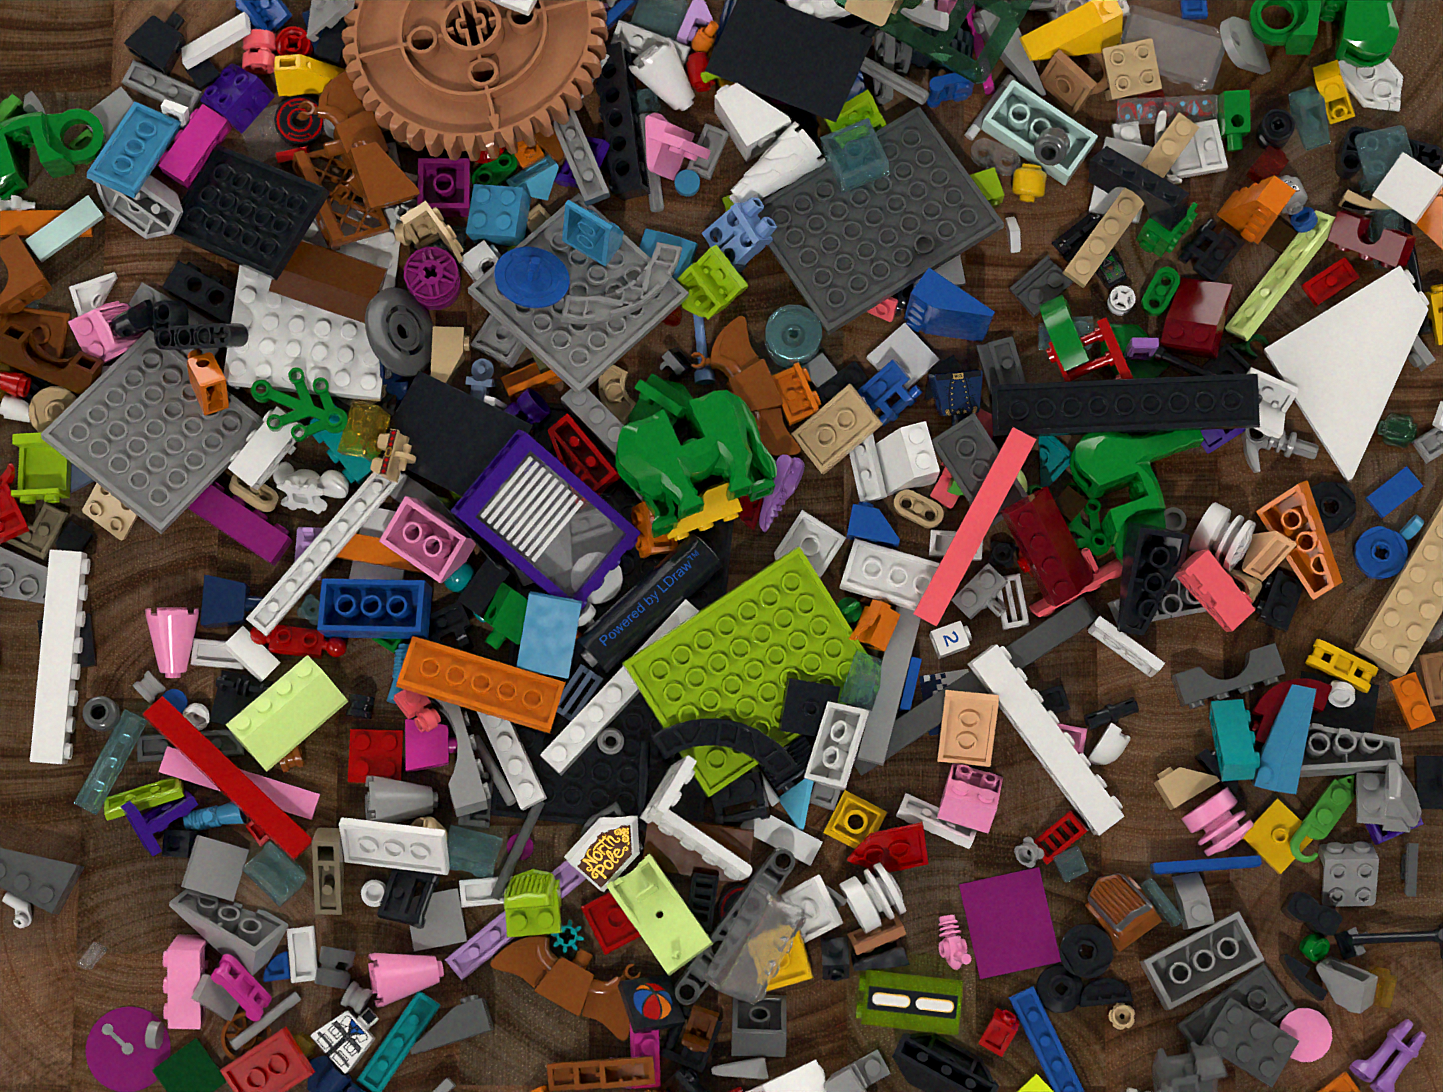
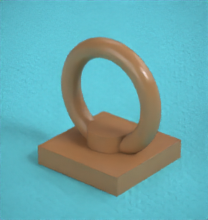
(1069, 83)

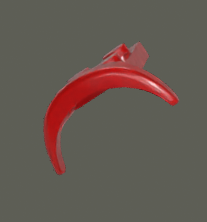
(11, 519)

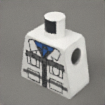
(347, 1038)

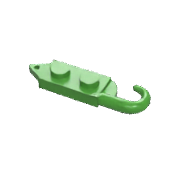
(1323, 815)

